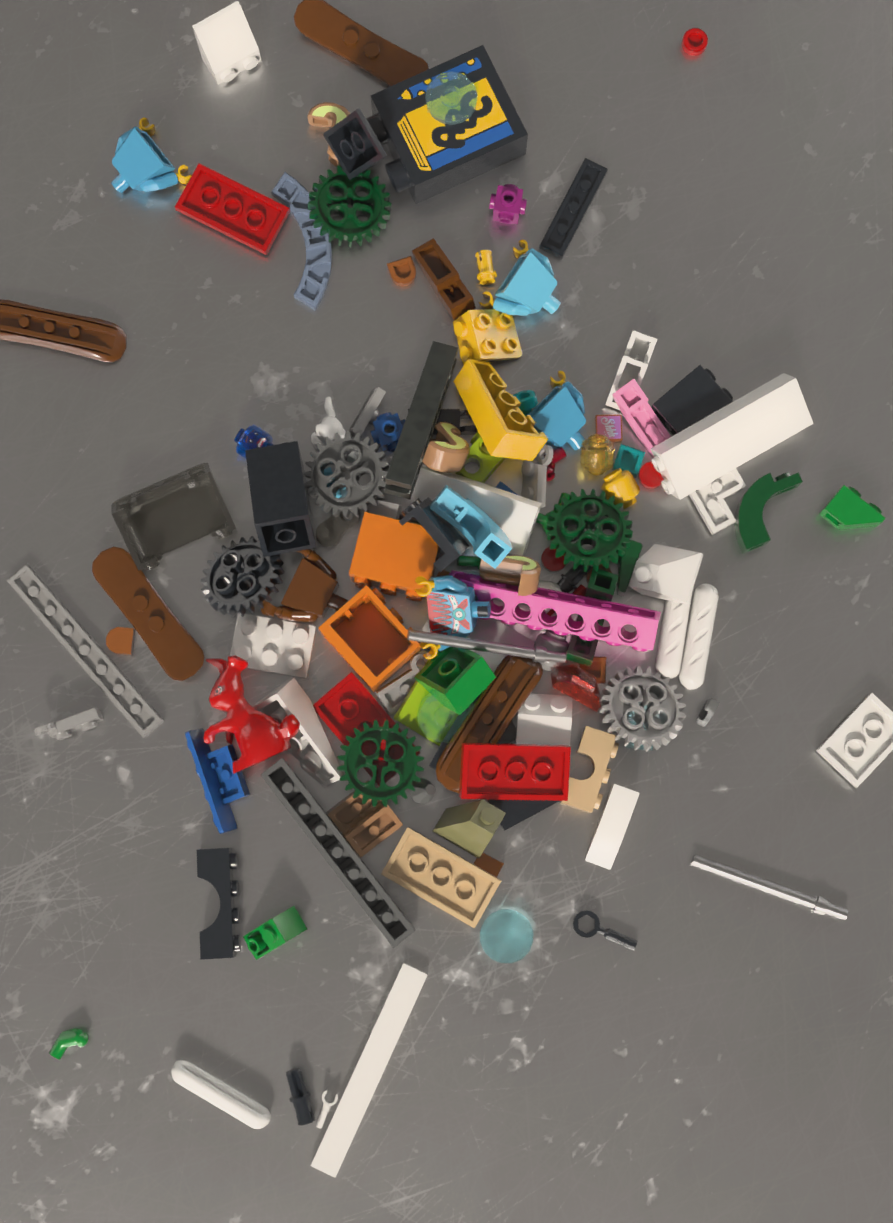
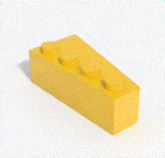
(497, 413)

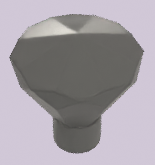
(423, 791)

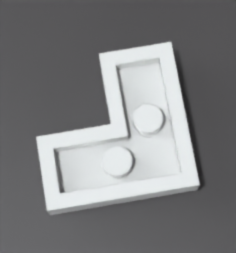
(711, 503)

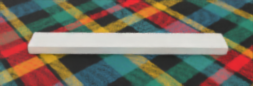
(369, 1070)

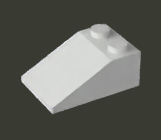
(227, 43)

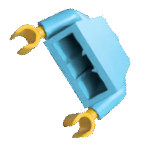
(526, 286)

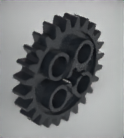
(241, 578)

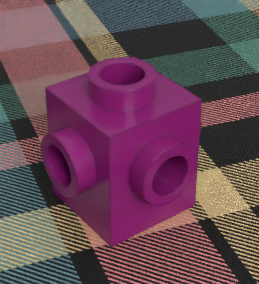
(508, 204)

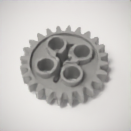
(664, 708)

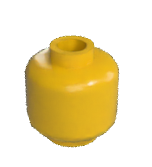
(622, 486)

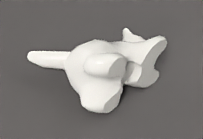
(328, 428)

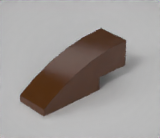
(444, 279)

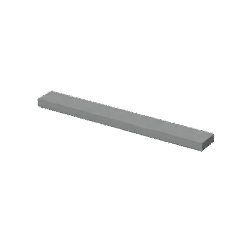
(85, 650)

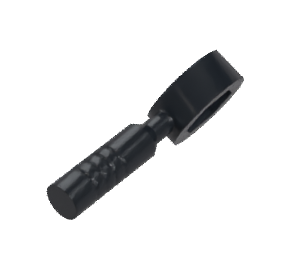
(609, 934)

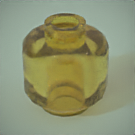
(597, 454)

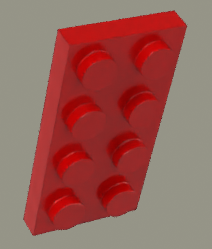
(232, 209)
(349, 707)
(514, 771)

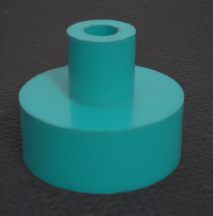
(528, 401)

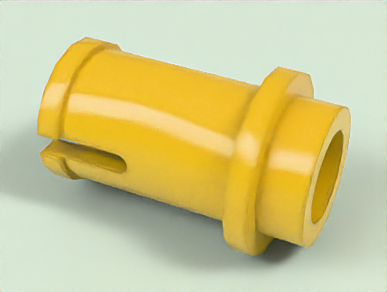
(485, 267)

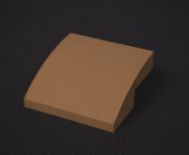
(363, 824)

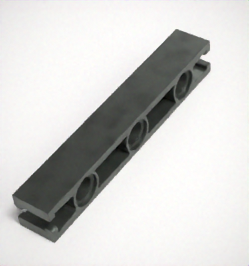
(421, 420)

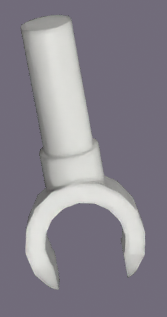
(325, 1109)

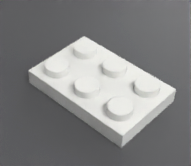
(274, 645)
(860, 741)

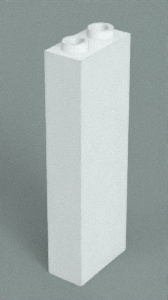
(731, 436)
(509, 511)

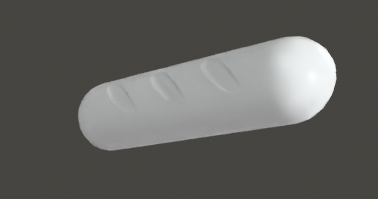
(698, 636)
(672, 638)
(220, 1094)

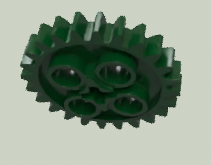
(350, 227)
(605, 546)
(355, 760)

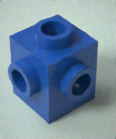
(385, 421)

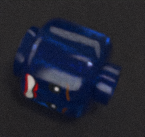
(251, 438)

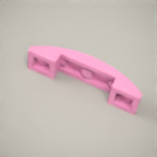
(640, 415)

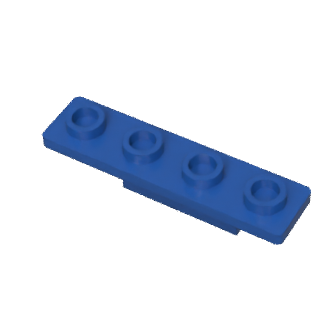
(217, 778)

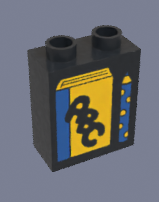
(439, 155)

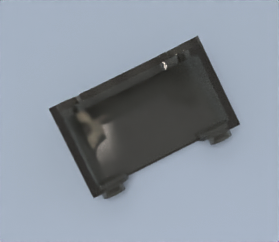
(172, 515)

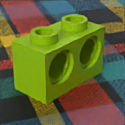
(486, 463)

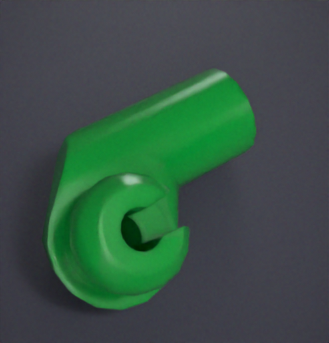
(67, 1039)

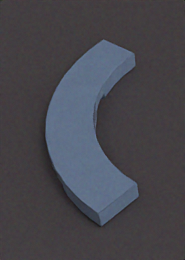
(318, 248)

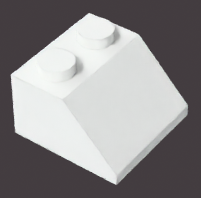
(544, 720)

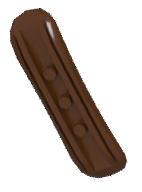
(356, 43)
(61, 331)
(148, 613)
(490, 714)

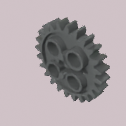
(336, 454)

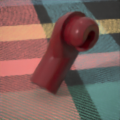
(558, 454)

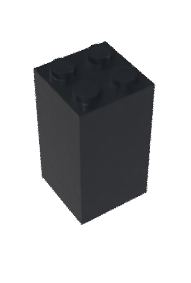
(280, 499)

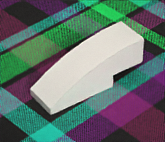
(633, 363)
(612, 826)

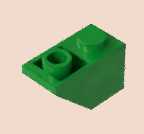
(850, 511)
(275, 932)

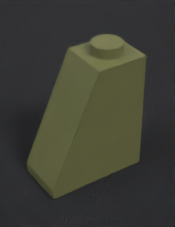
(470, 825)

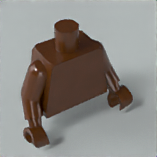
(309, 592)

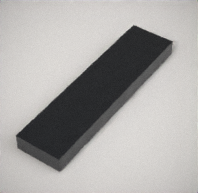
(573, 208)

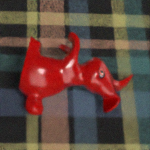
(256, 732)

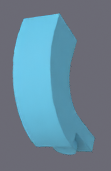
(483, 533)

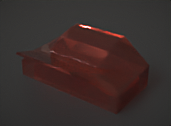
(577, 685)

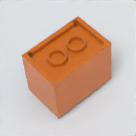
(393, 556)
(370, 637)

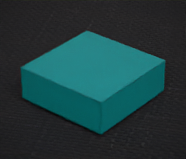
(629, 459)

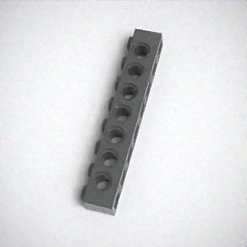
(338, 852)

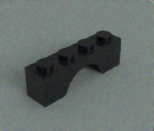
(220, 938)

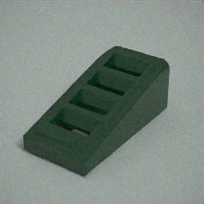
(627, 565)

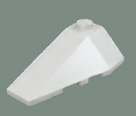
(310, 743)

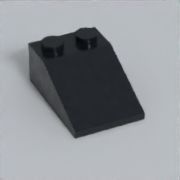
(355, 144)

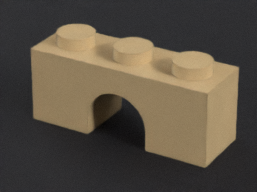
(598, 748)

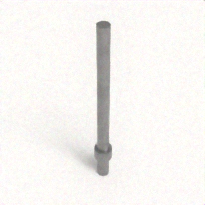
(537, 654)
(819, 904)

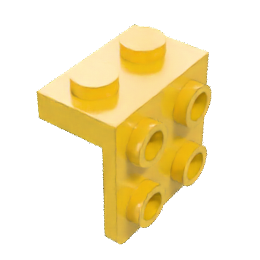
(487, 336)

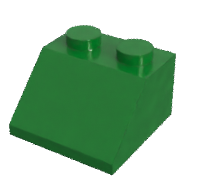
(456, 677)

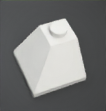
(666, 573)

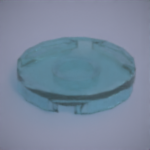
(451, 98)
(435, 719)
(506, 936)

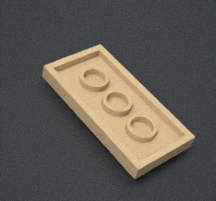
(441, 877)

